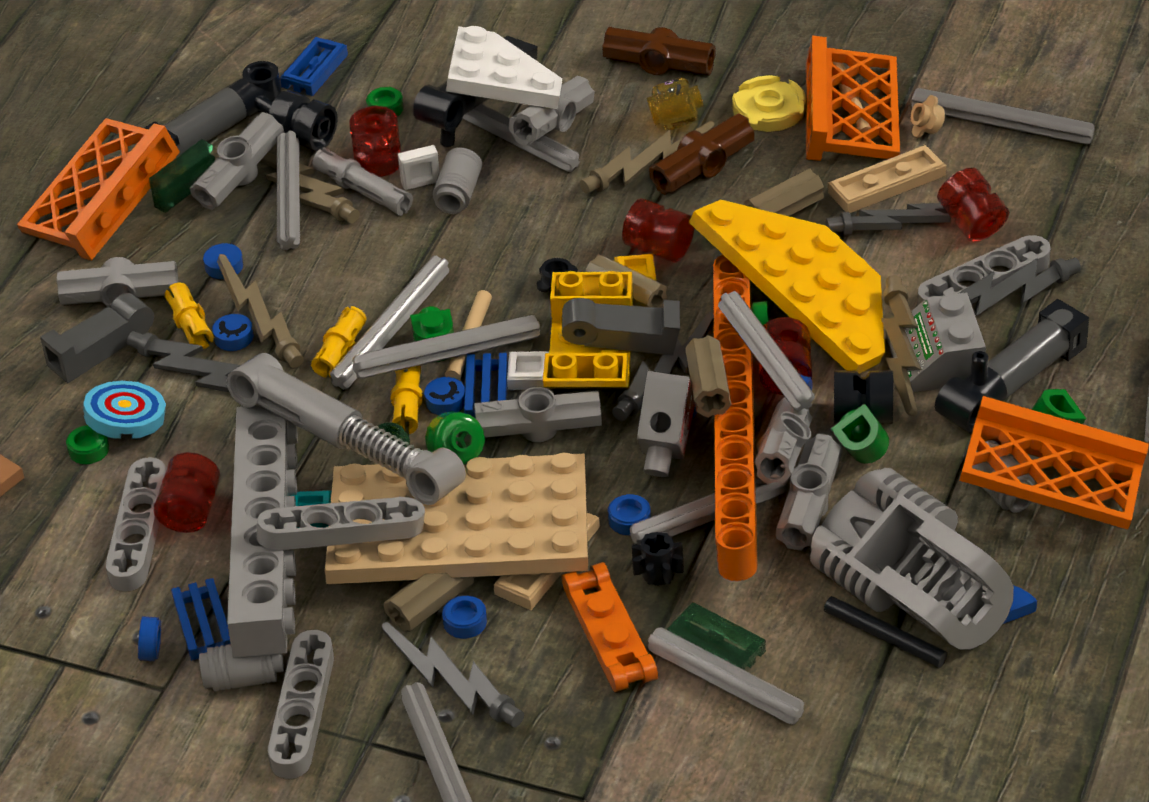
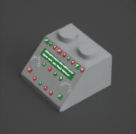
(942, 341)

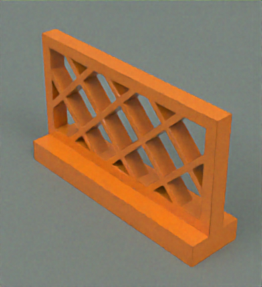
(824, 99)
(112, 198)
(1058, 445)

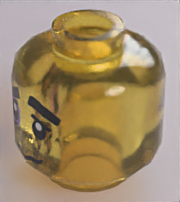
(675, 103)

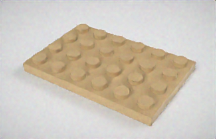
(500, 521)

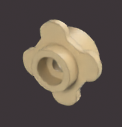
(927, 117)

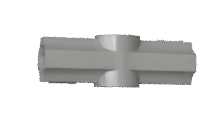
(537, 121)
(236, 161)
(114, 279)
(539, 414)
(782, 442)
(809, 492)

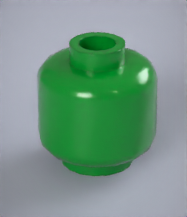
(443, 433)

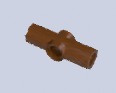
(659, 51)
(701, 154)

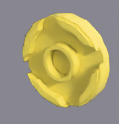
(770, 103)

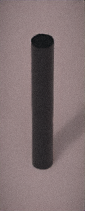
(885, 631)

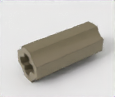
(790, 194)
(645, 290)
(708, 376)
(423, 598)

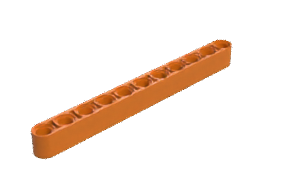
(734, 439)

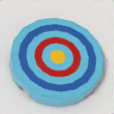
(124, 409)

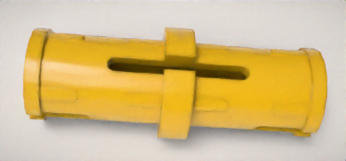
(188, 315)
(338, 340)
(407, 398)

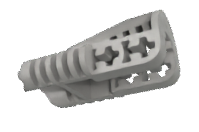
(902, 549)

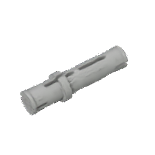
(351, 175)

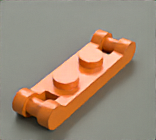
(609, 628)

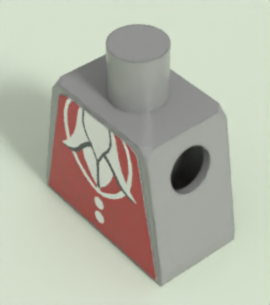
(665, 407)

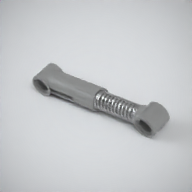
(266, 384)

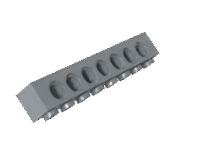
(257, 575)

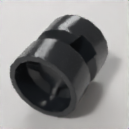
(311, 121)
(873, 390)

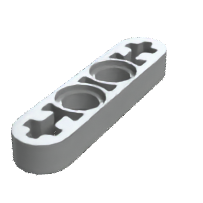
(1012, 255)
(135, 523)
(279, 529)
(297, 702)

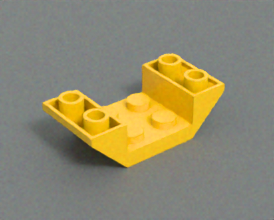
(581, 366)

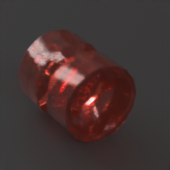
(376, 139)
(970, 202)
(658, 230)
(794, 341)
(187, 492)

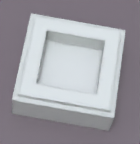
(418, 167)
(525, 370)

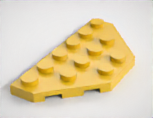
(805, 275)

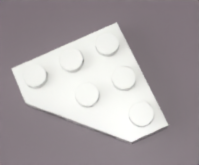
(498, 70)

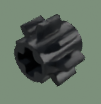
(657, 558)

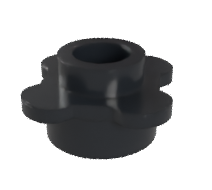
(550, 266)

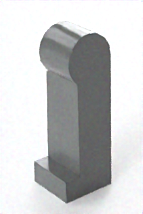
(622, 326)
(96, 337)

